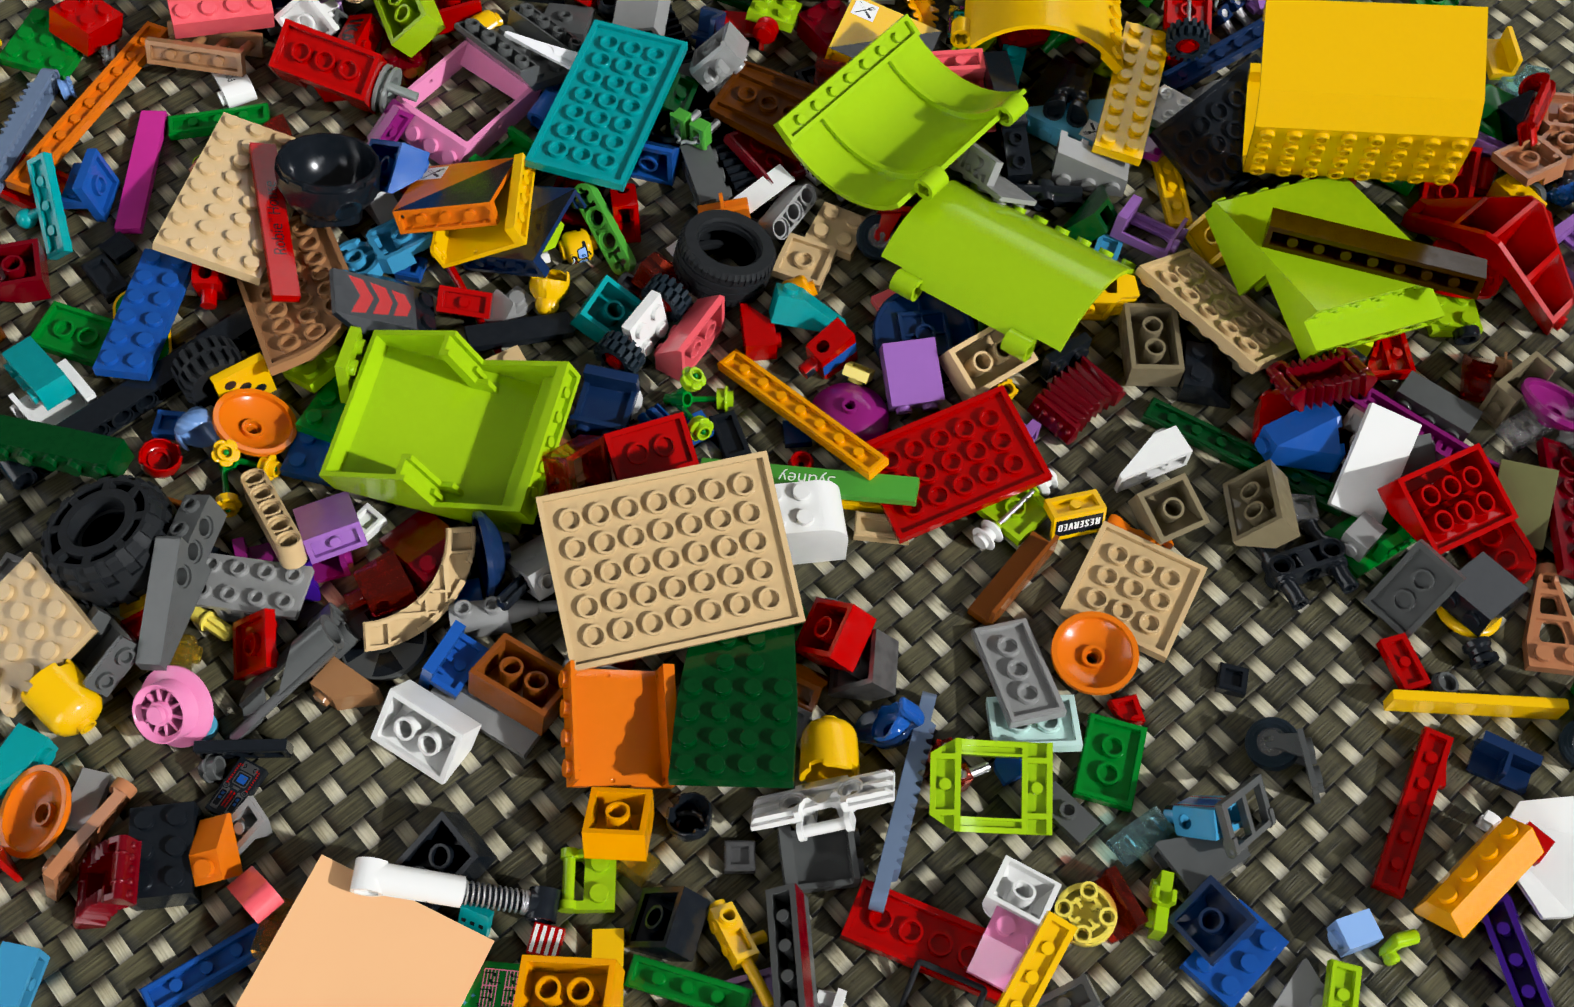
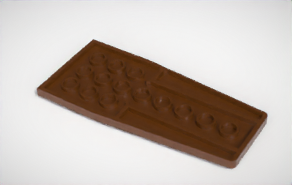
(757, 100)

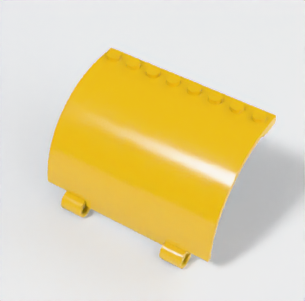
(1090, 20)

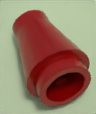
(1486, 175)

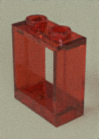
(560, 463)

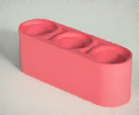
(255, 894)

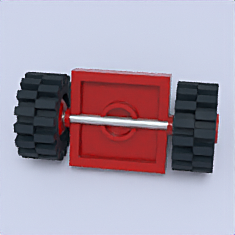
(1187, 28)

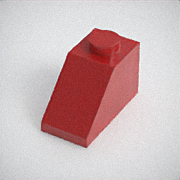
(758, 334)
(1270, 408)

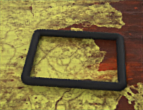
(947, 973)

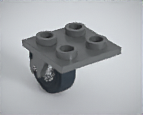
(1276, 745)

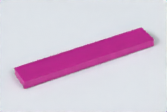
(141, 172)

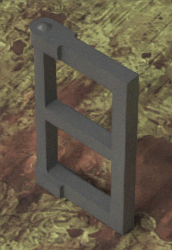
(1231, 844)

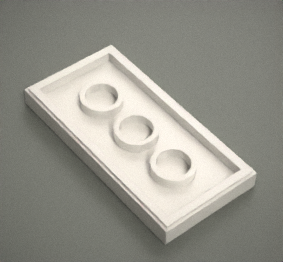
(1373, 461)

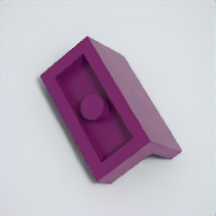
(391, 122)

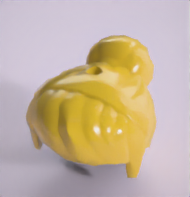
(549, 290)

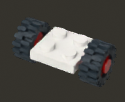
(645, 326)

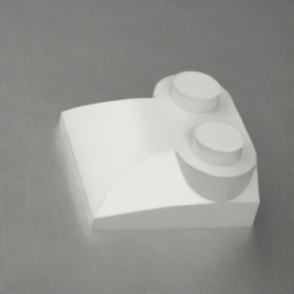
(1021, 891)

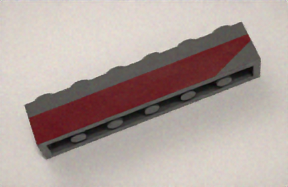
(791, 947)

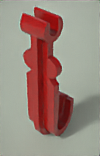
(1546, 89)

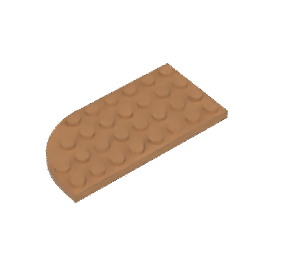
(304, 329)

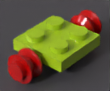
(771, 17)

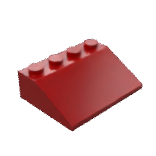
(1450, 500)

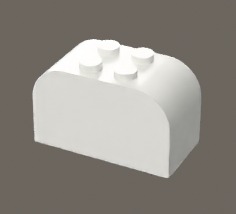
(813, 521)

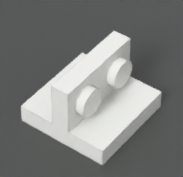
(311, 14)

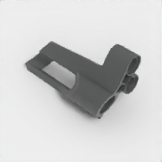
(323, 639)

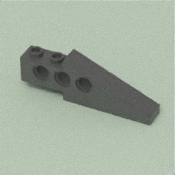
(177, 579)

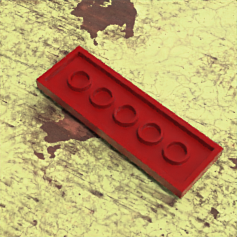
(914, 932)

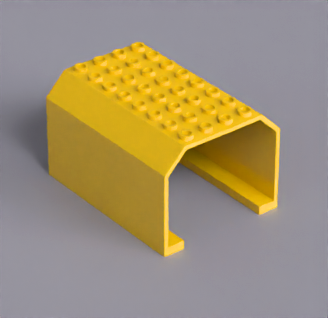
(1366, 90)

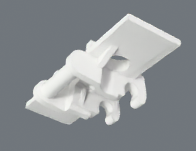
(833, 792)

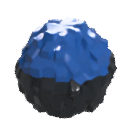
(1562, 189)

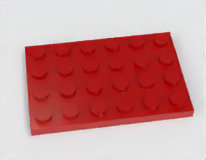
(963, 462)

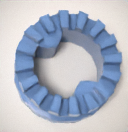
(66, 88)

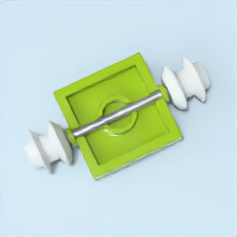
(1014, 516)

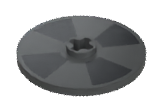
(388, 662)

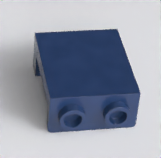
(604, 401)

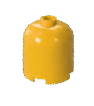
(63, 700)
(828, 750)

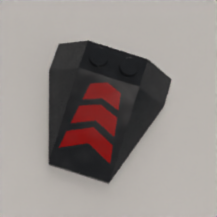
(379, 303)

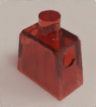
(381, 586)

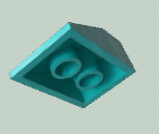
(605, 309)

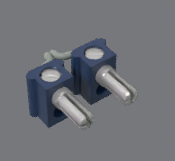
(1223, 12)

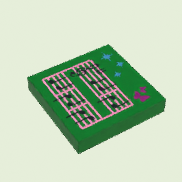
(493, 985)

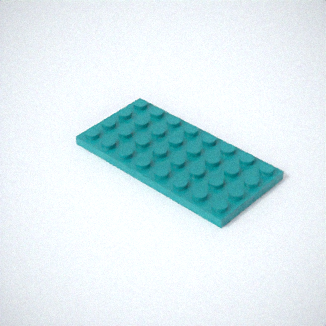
(607, 105)

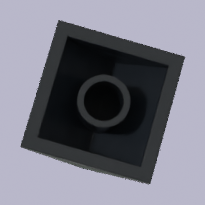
(1513, 113)

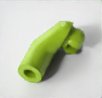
(1398, 940)

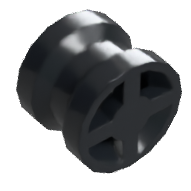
(1480, 652)

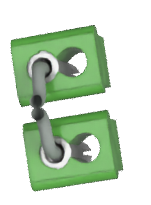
(686, 123)

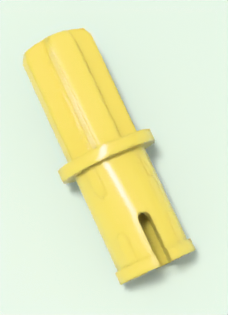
(212, 623)

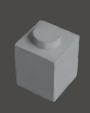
(1362, 536)

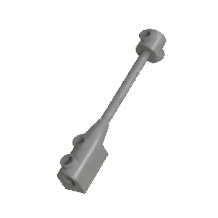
(487, 619)

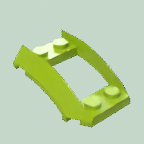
(1035, 786)

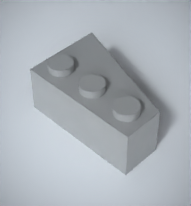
(1078, 166)

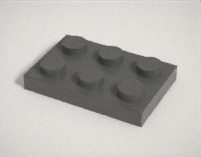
(1414, 589)

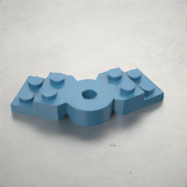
(384, 250)

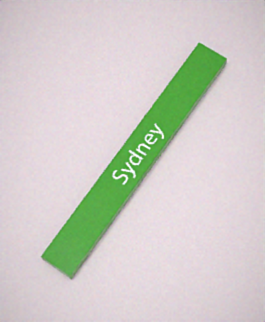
(852, 485)

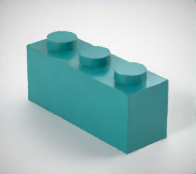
(37, 374)

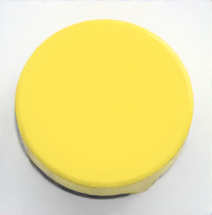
(1089, 910)

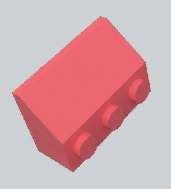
(691, 337)

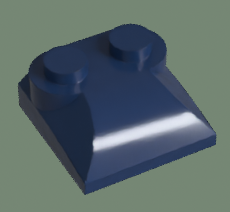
(1213, 920)

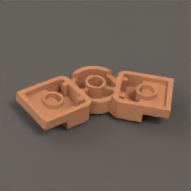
(1553, 149)

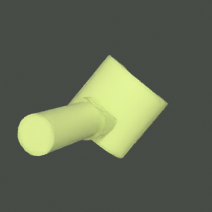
(1153, 20)

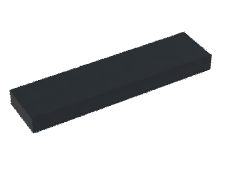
(519, 331)

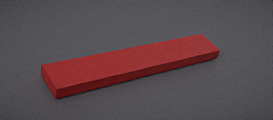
(1412, 813)

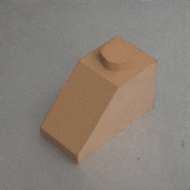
(344, 687)

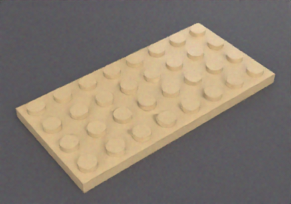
(217, 208)

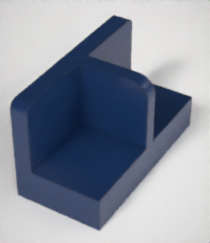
(709, 23)
(1503, 762)

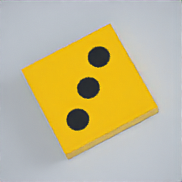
(245, 374)

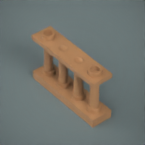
(208, 53)

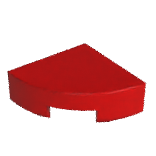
(1127, 709)

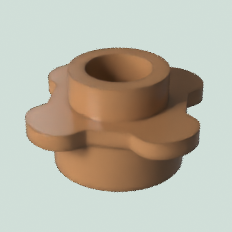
(1504, 367)

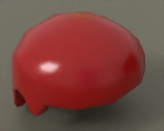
(160, 458)

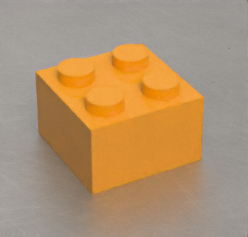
(618, 824)

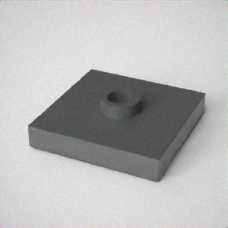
(572, 17)

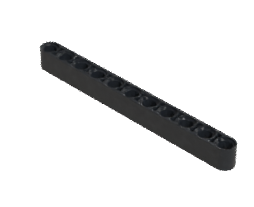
(132, 397)

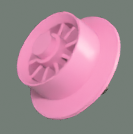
(173, 707)

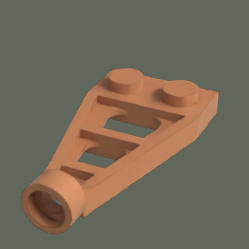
(1541, 655)
(63, 868)

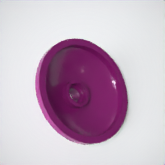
(1549, 403)
(869, 412)

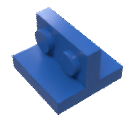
(91, 186)
(452, 661)

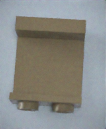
(1504, 396)

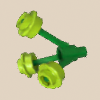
(691, 381)

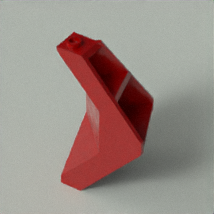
(1515, 239)

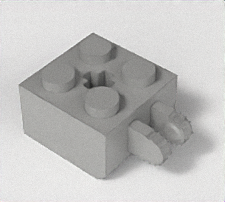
(719, 57)

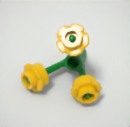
(228, 457)

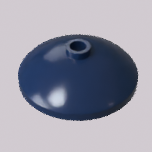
(489, 553)

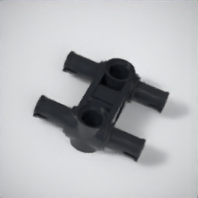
(1306, 563)

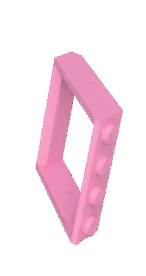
(442, 143)

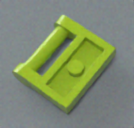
(598, 884)

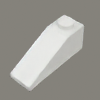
(1160, 454)

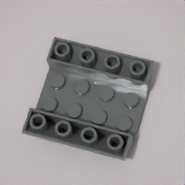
(519, 61)

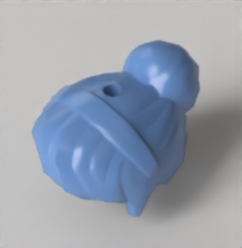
(195, 429)

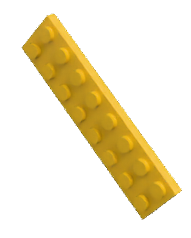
(1132, 95)

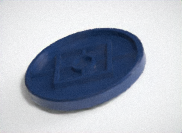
(924, 318)

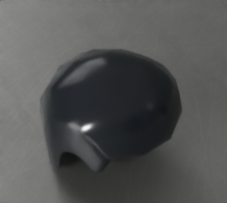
(689, 817)

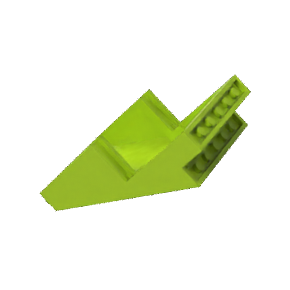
(1319, 300)
(449, 429)

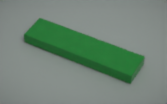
(204, 122)
(684, 985)

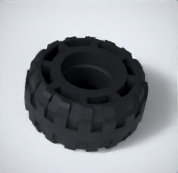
(105, 539)

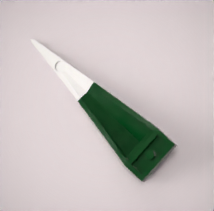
(679, 95)

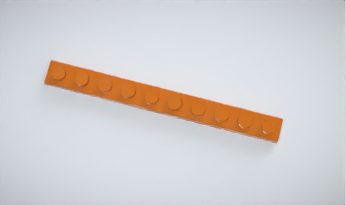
(89, 105)

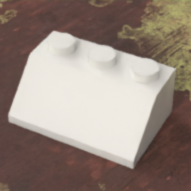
(425, 730)

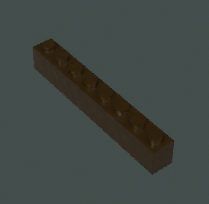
(1375, 253)

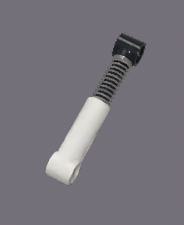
(379, 878)

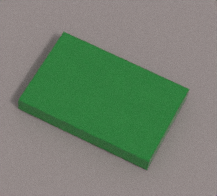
(72, 333)
(1109, 762)

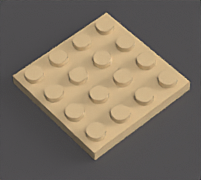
(1137, 585)
(36, 629)

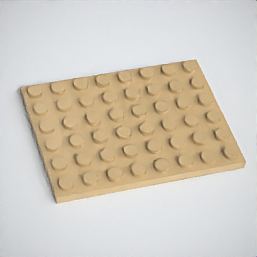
(669, 560)

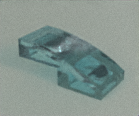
(1140, 836)

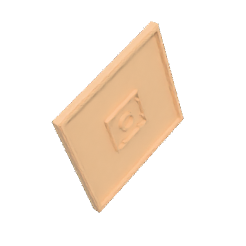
(364, 951)

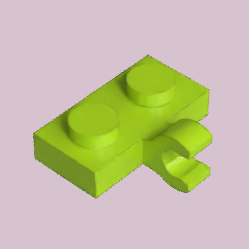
(1162, 899)

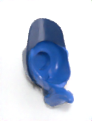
(890, 724)

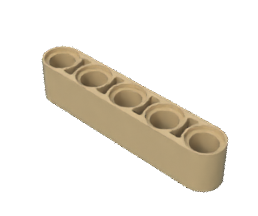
(273, 518)

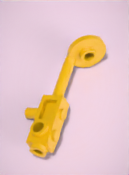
(739, 945)

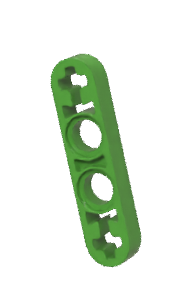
(607, 226)

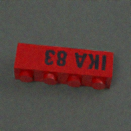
(361, 31)

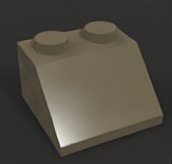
(1168, 509)

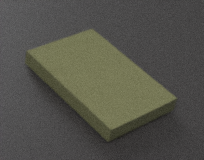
(1532, 496)

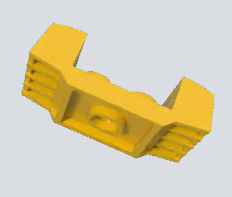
(1112, 299)

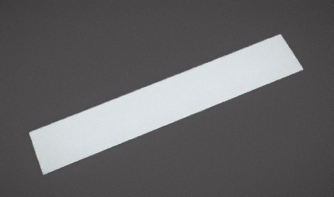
(759, 192)

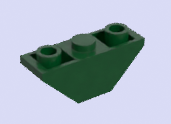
(1093, 217)

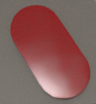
(1508, 548)

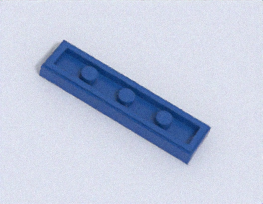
(202, 971)

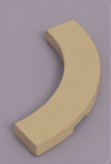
(433, 601)

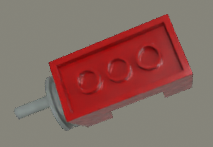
(337, 67)

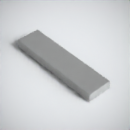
(494, 723)

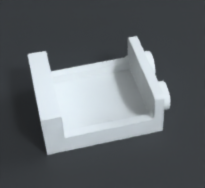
(28, 410)

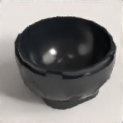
(328, 178)

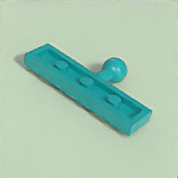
(48, 207)

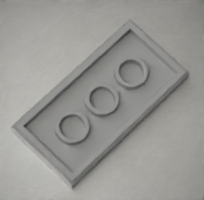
(1018, 673)

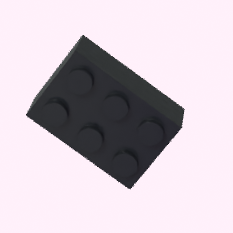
(165, 848)

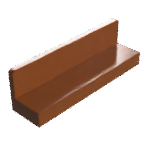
(1012, 578)

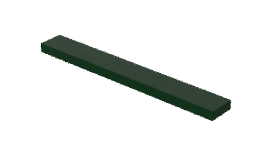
(1234, 450)

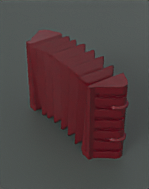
(1322, 379)
(1074, 399)
(107, 881)

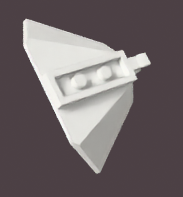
(1551, 882)

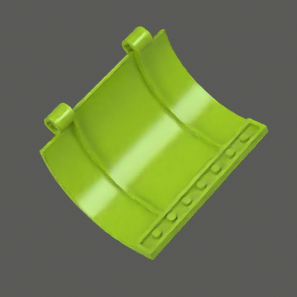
(892, 121)
(1000, 267)

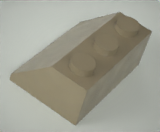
(1261, 507)

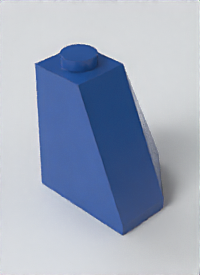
(1304, 439)

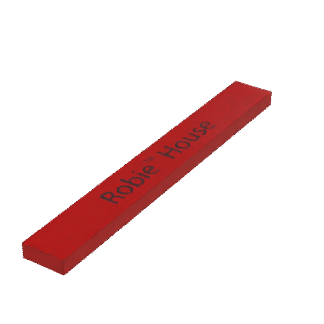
(274, 225)

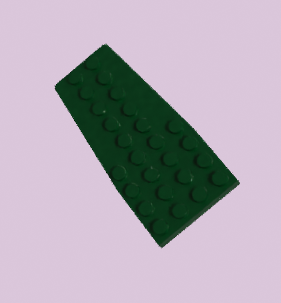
(737, 713)

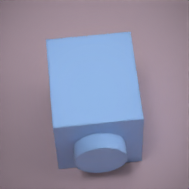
(1354, 933)

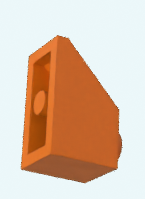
(215, 851)

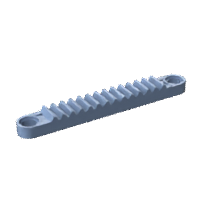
(26, 120)
(904, 806)

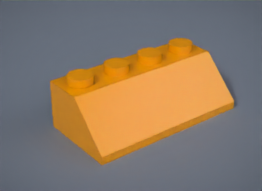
(1481, 877)

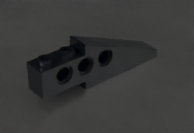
(1012, 140)

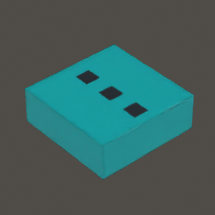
(476, 918)

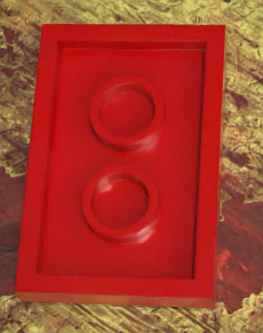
(651, 447)

